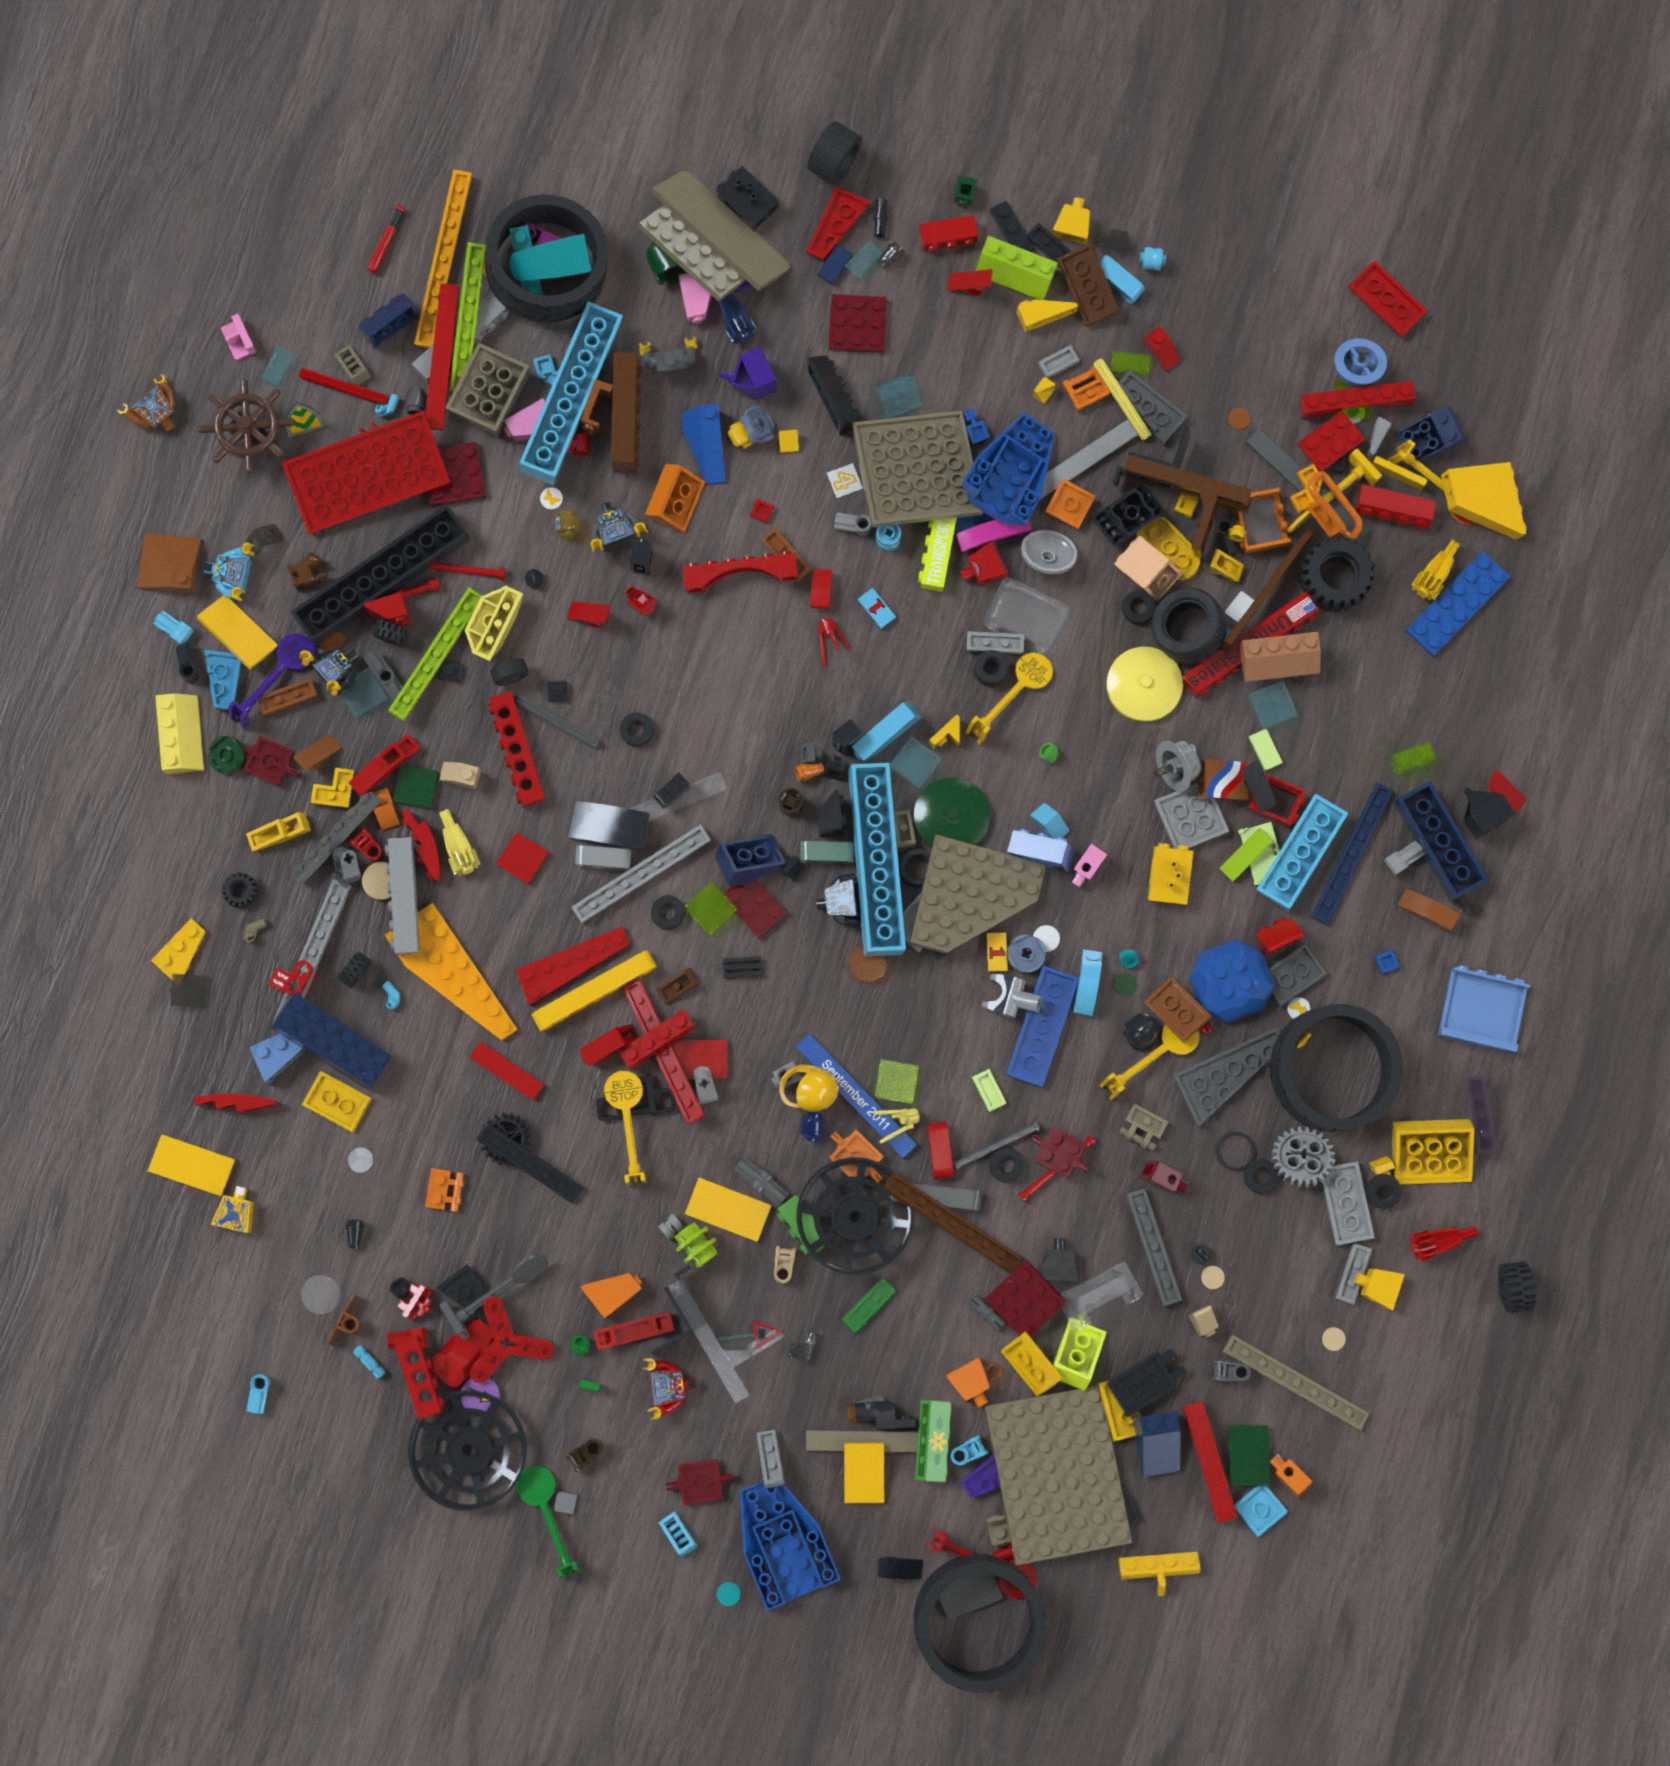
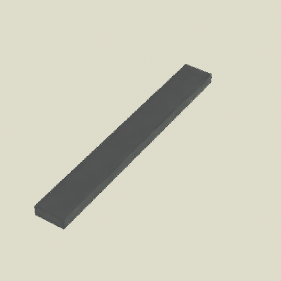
(1288, 469)

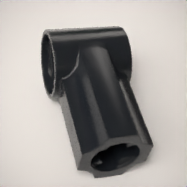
(1226, 544)
(187, 662)

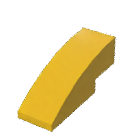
(278, 831)

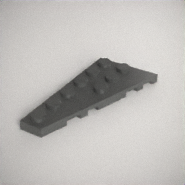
(1219, 1077)

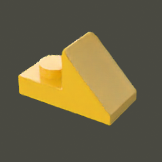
(1226, 566)
(951, 729)

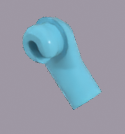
(387, 409)
(393, 997)

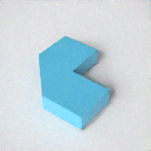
(545, 369)

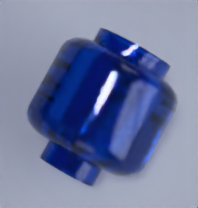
(812, 1126)

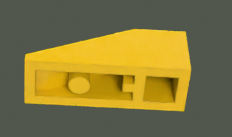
(1041, 312)

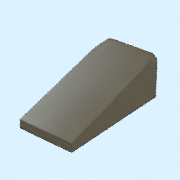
(904, 831)

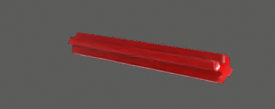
(343, 386)

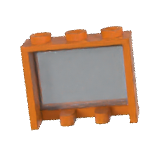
(1263, 523)

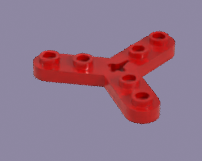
(501, 1329)

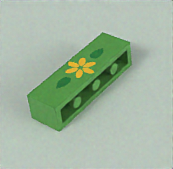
(933, 1441)

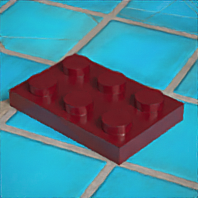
(755, 907)

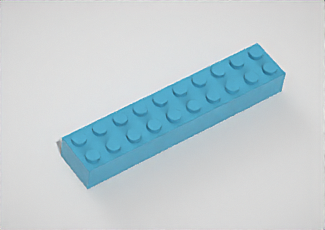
(570, 393)
(876, 859)

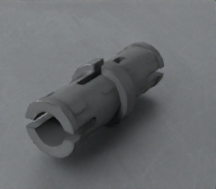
(987, 1313)

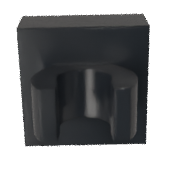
(835, 769)
(793, 868)

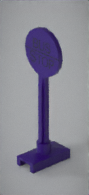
(288, 655)

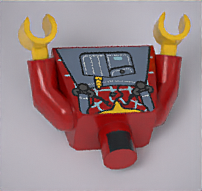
(667, 1386)

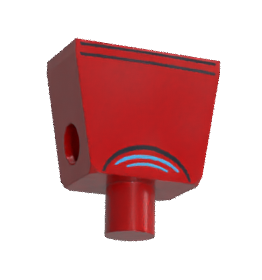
(985, 566)

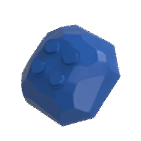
(1232, 980)

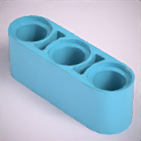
(1121, 280)

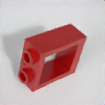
(1289, 788)

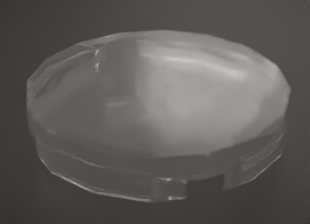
(320, 1294)

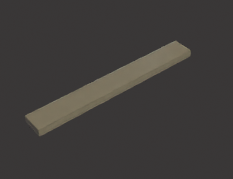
(1296, 1382)

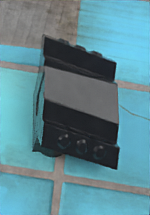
(1128, 514)

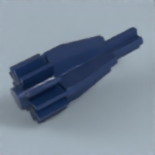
(738, 324)

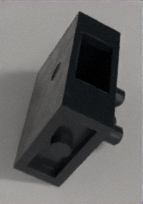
(747, 198)

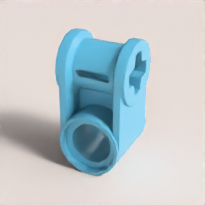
(969, 1450)

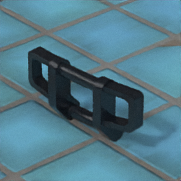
(651, 1109)

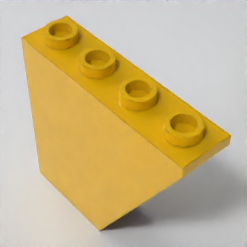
(1486, 497)

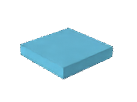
(1260, 1509)

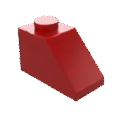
(1162, 348)

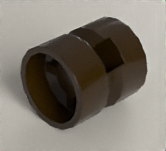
(791, 802)

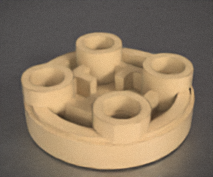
(375, 881)

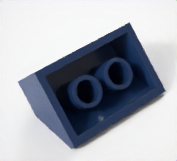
(388, 320)

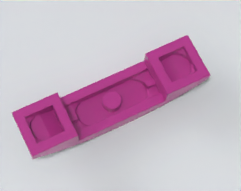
(989, 532)

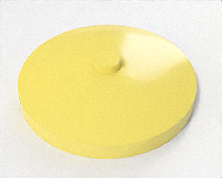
(1144, 684)

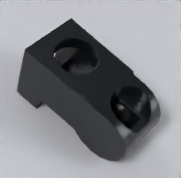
(672, 791)

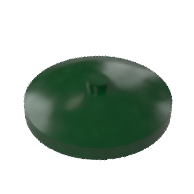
(952, 810)

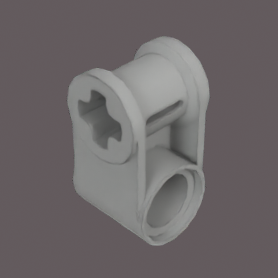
(705, 1087)

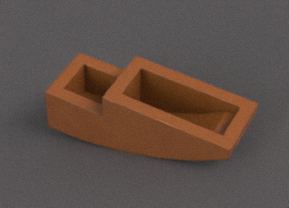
(1428, 910)

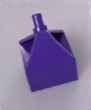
(752, 375)

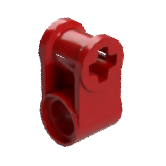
(365, 844)

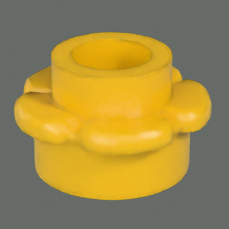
(1237, 533)

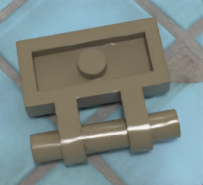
(1145, 1121)

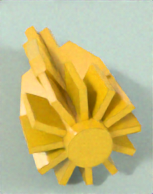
(1430, 581)

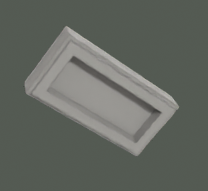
(1058, 362)

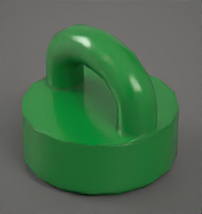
(580, 1345)

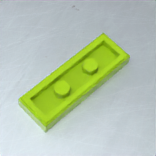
(1246, 854)

